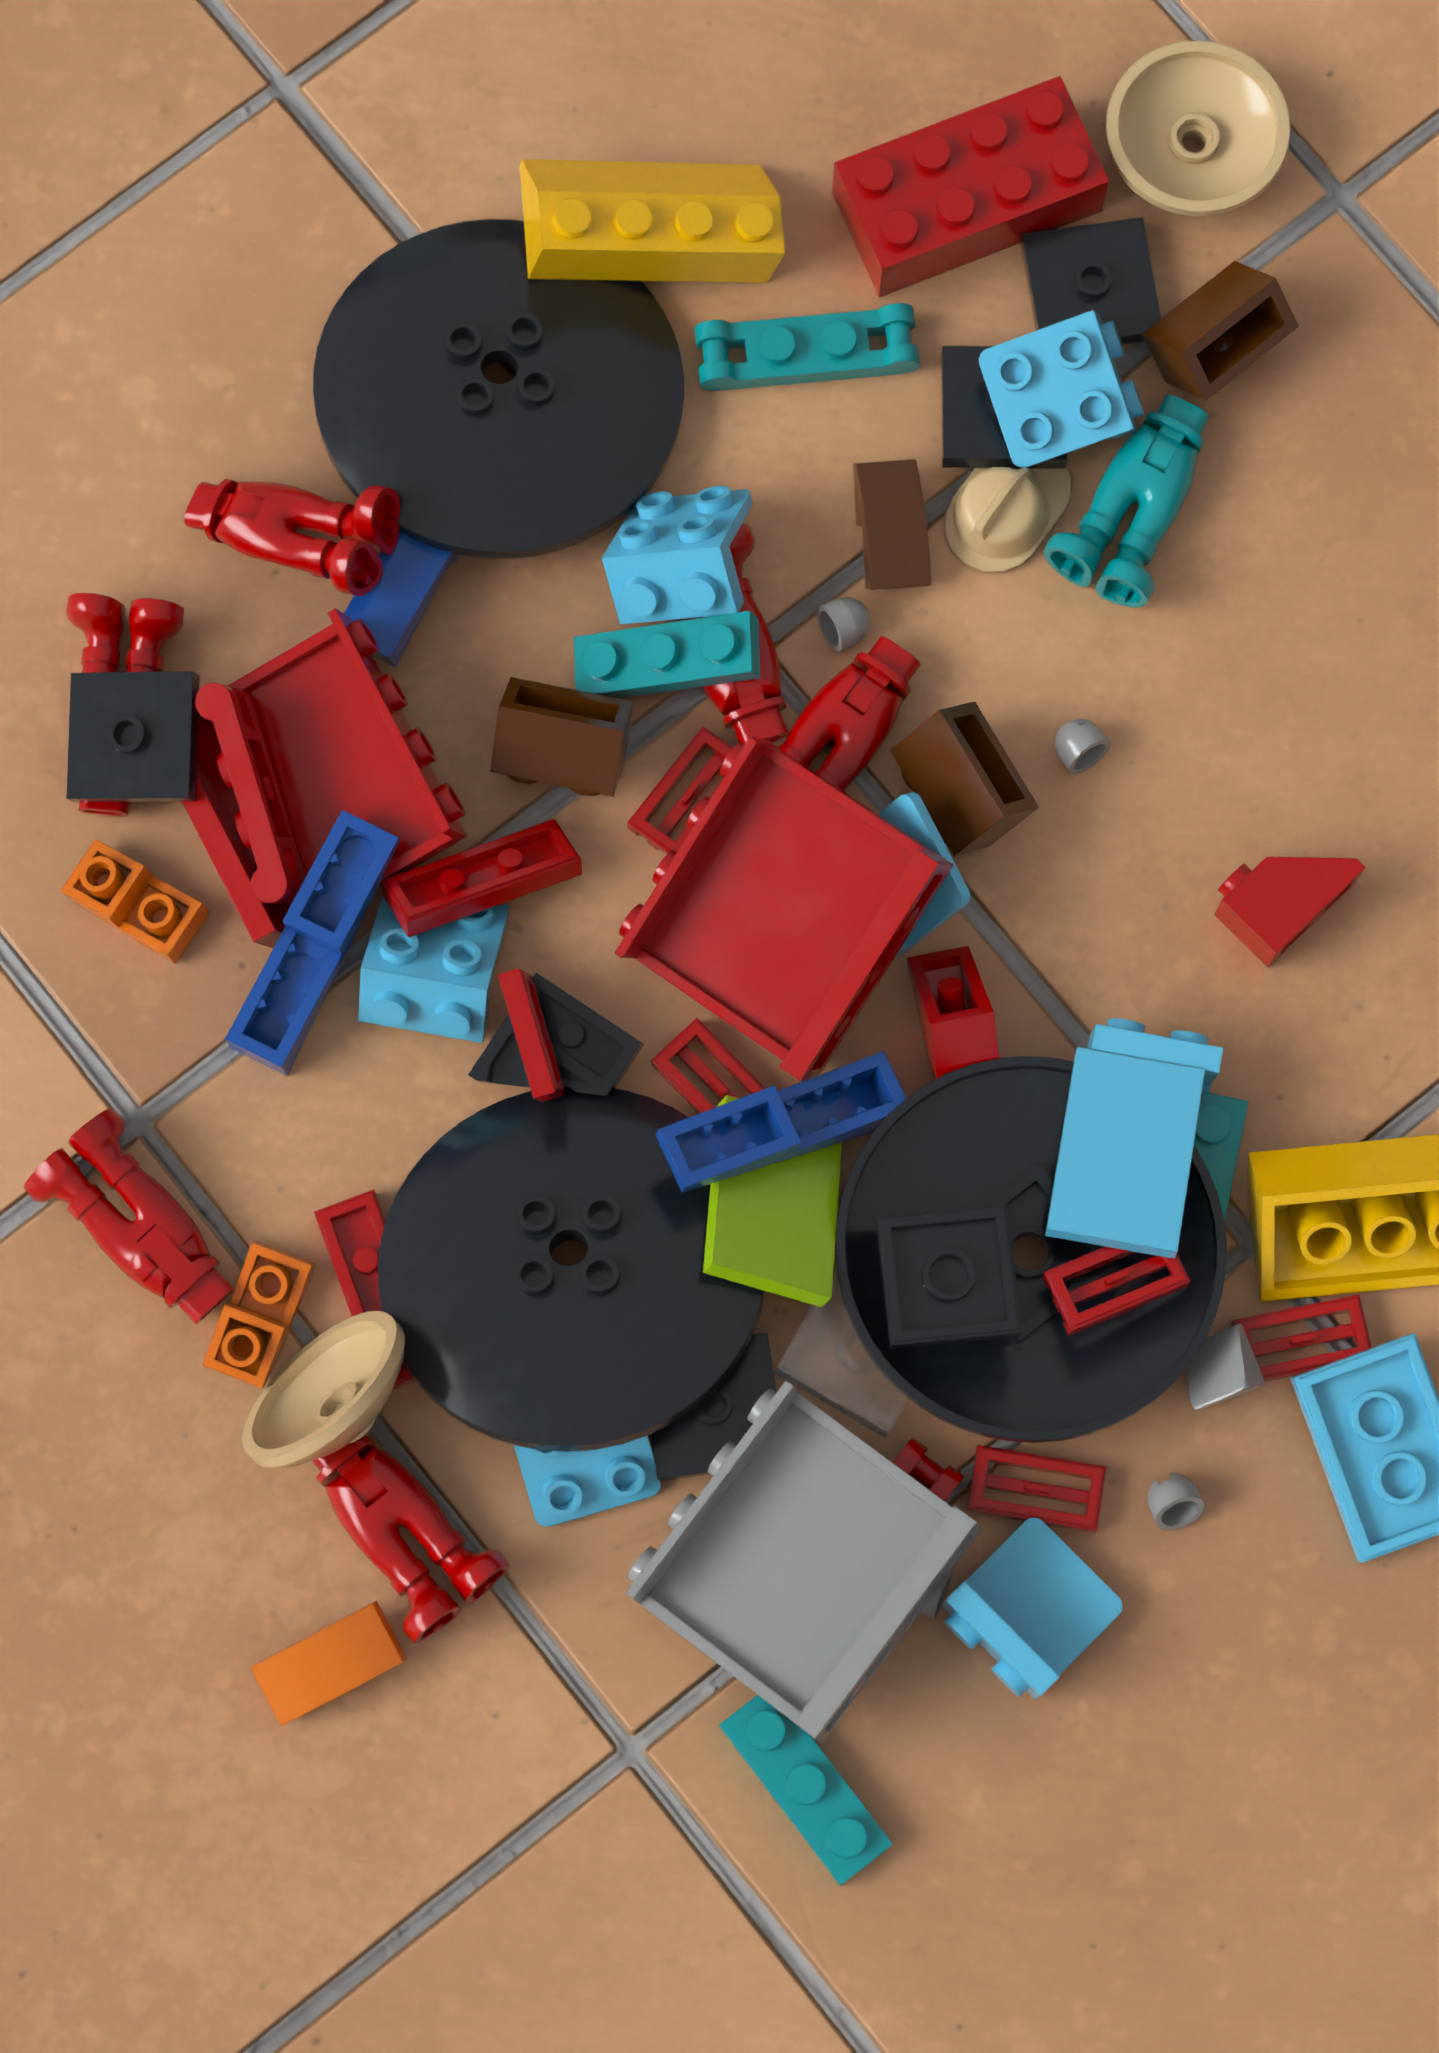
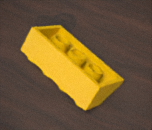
(650, 221)
(1345, 1217)

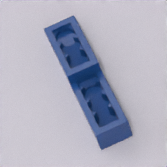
(401, 596)
(312, 943)
(781, 1123)

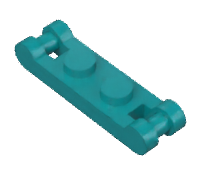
(807, 348)

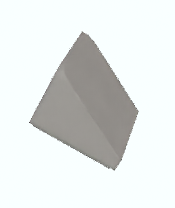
(1222, 1369)

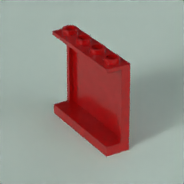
(333, 748)
(783, 905)

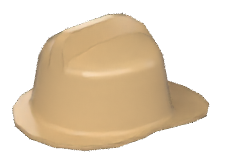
(1005, 514)

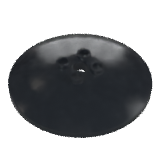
(481, 460)
(997, 1142)
(544, 1346)

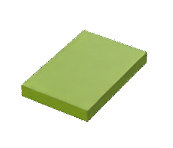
(777, 1226)

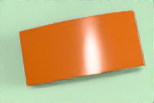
(135, 901)
(259, 1314)
(328, 1663)

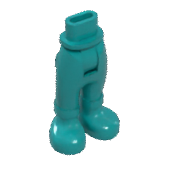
(1148, 470)

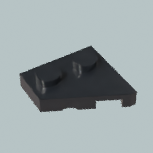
(586, 1046)

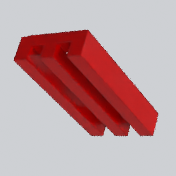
(658, 836)
(531, 1035)
(713, 1045)
(1066, 1301)
(1356, 1329)
(982, 1480)

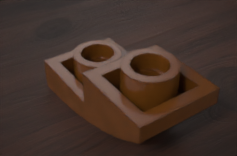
(892, 523)

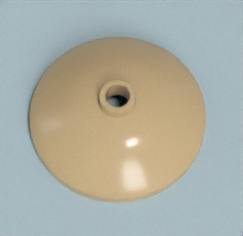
(1203, 96)
(326, 1392)

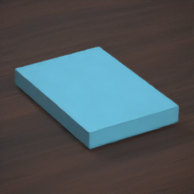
(1125, 1153)
(1377, 1443)

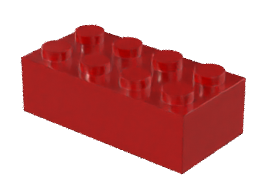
(969, 186)

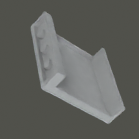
(801, 1560)

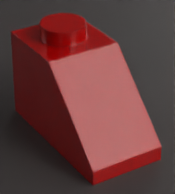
(1282, 899)
(952, 1010)

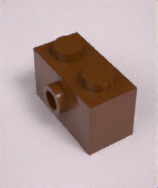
(1220, 330)
(561, 737)
(964, 778)

